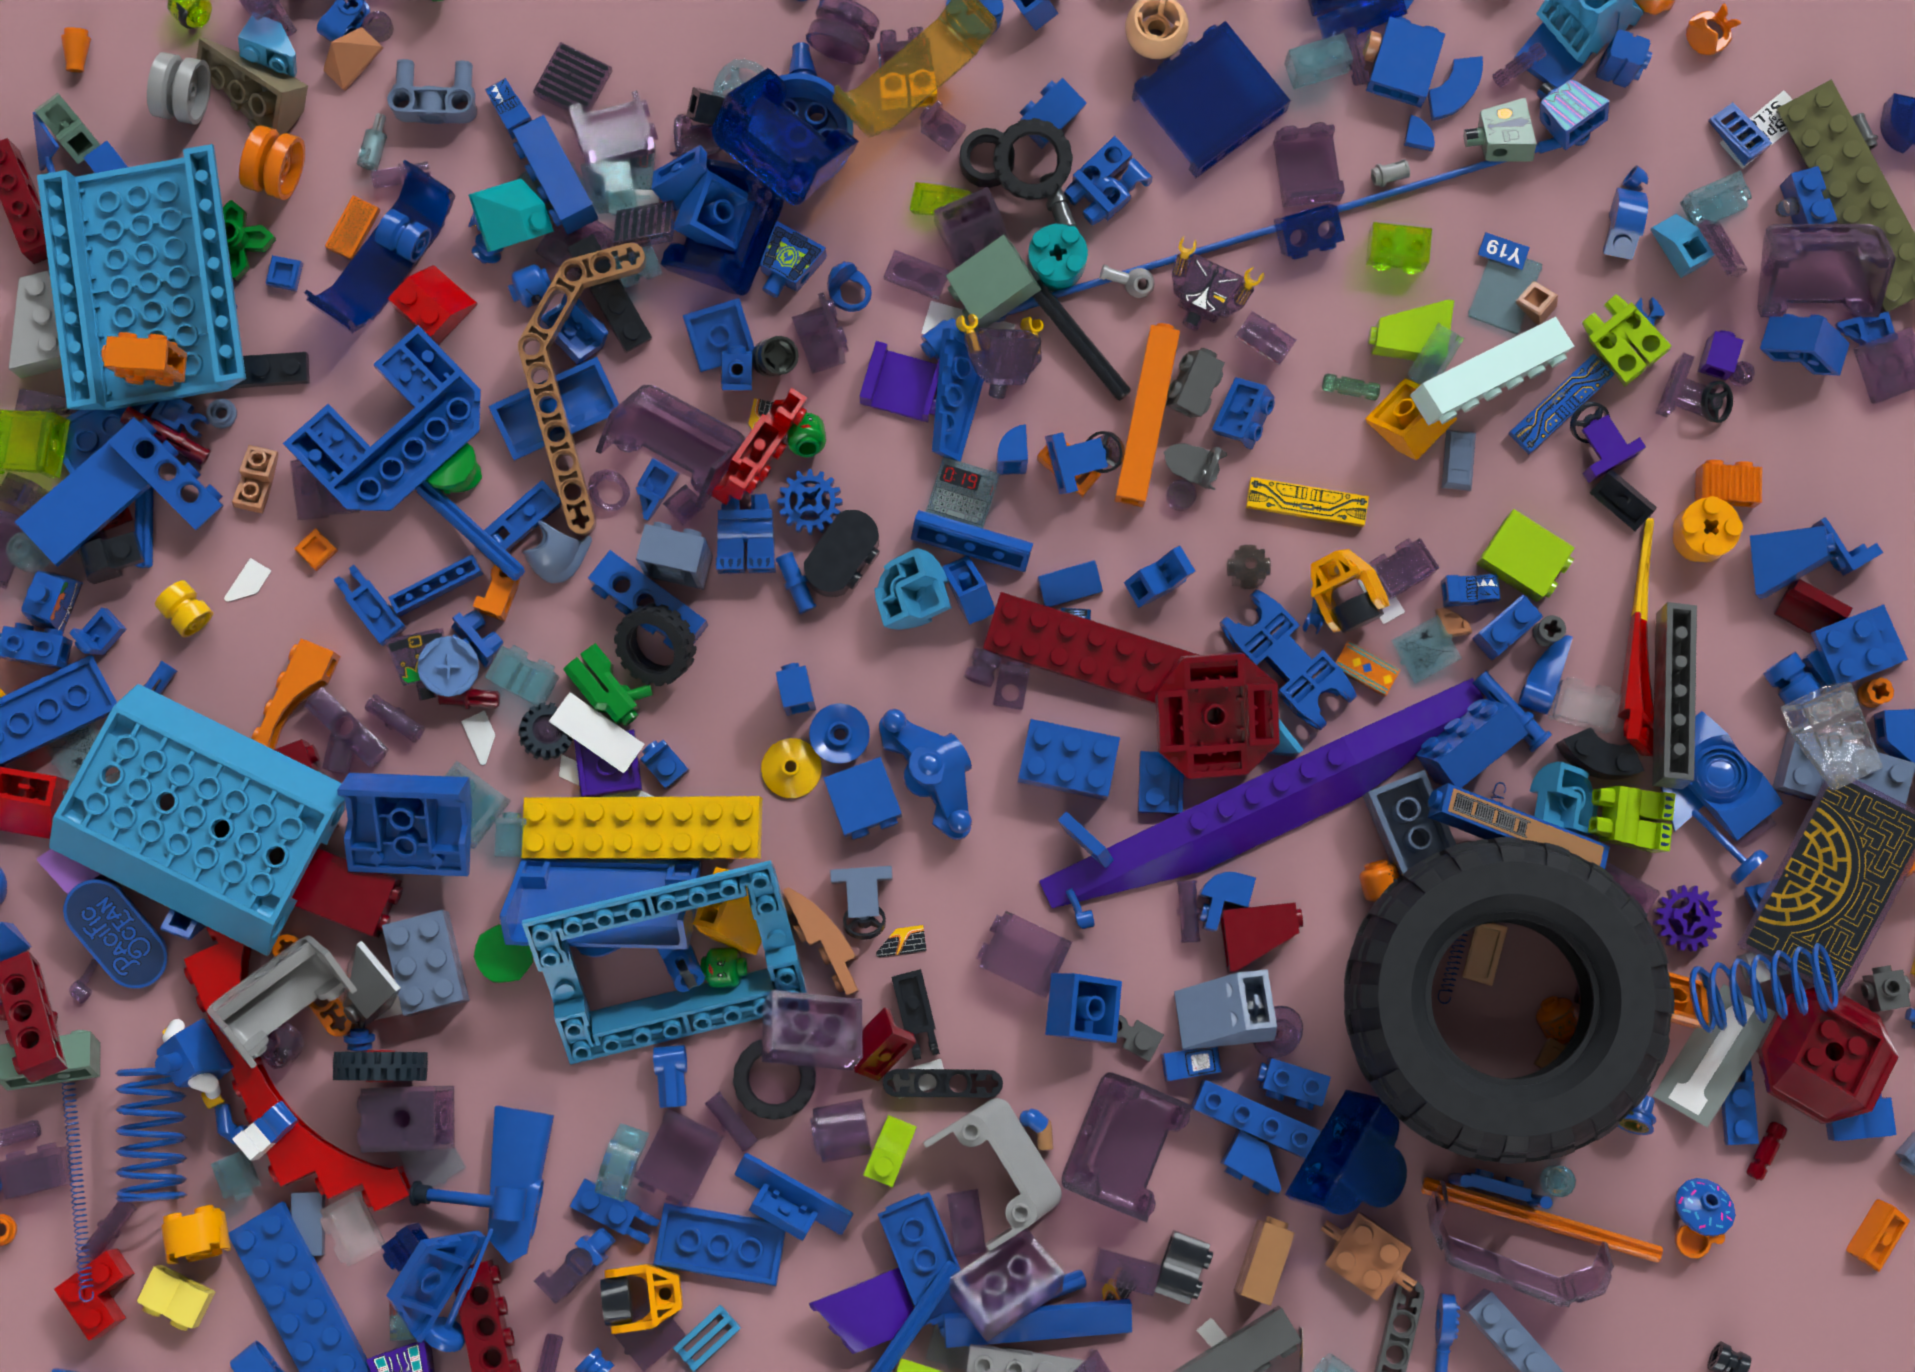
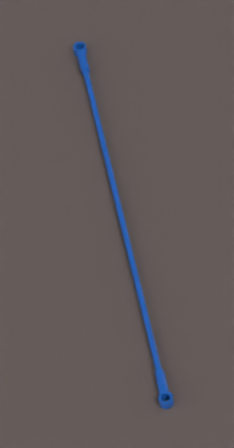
(1541, 147)

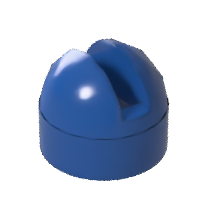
(1634, 179)

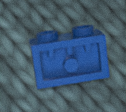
(1244, 412)

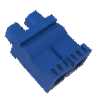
(747, 526)

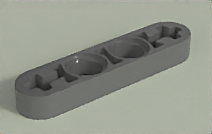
(1401, 1339)

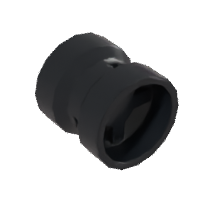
(1726, 1360)

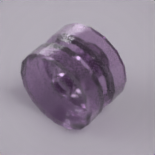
(843, 30)

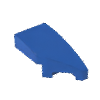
(1866, 329)

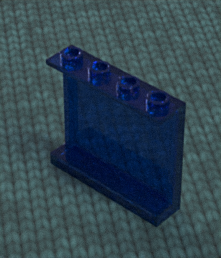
(1211, 97)

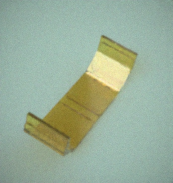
(918, 68)

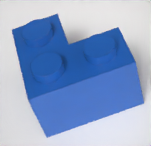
(1806, 341)

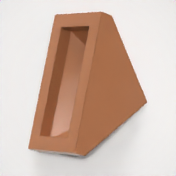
(350, 56)

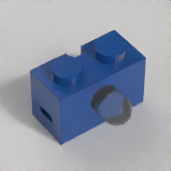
(1804, 199)

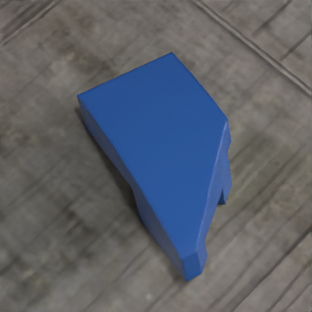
(655, 486)

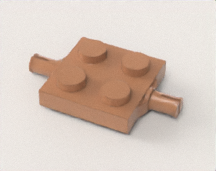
(1368, 1256)

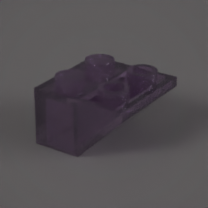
(969, 225)

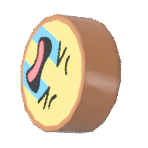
(1372, 46)

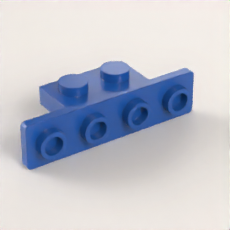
(789, 1202)

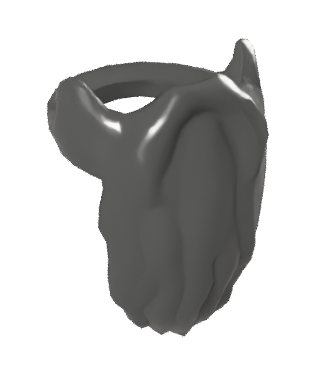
(1194, 463)

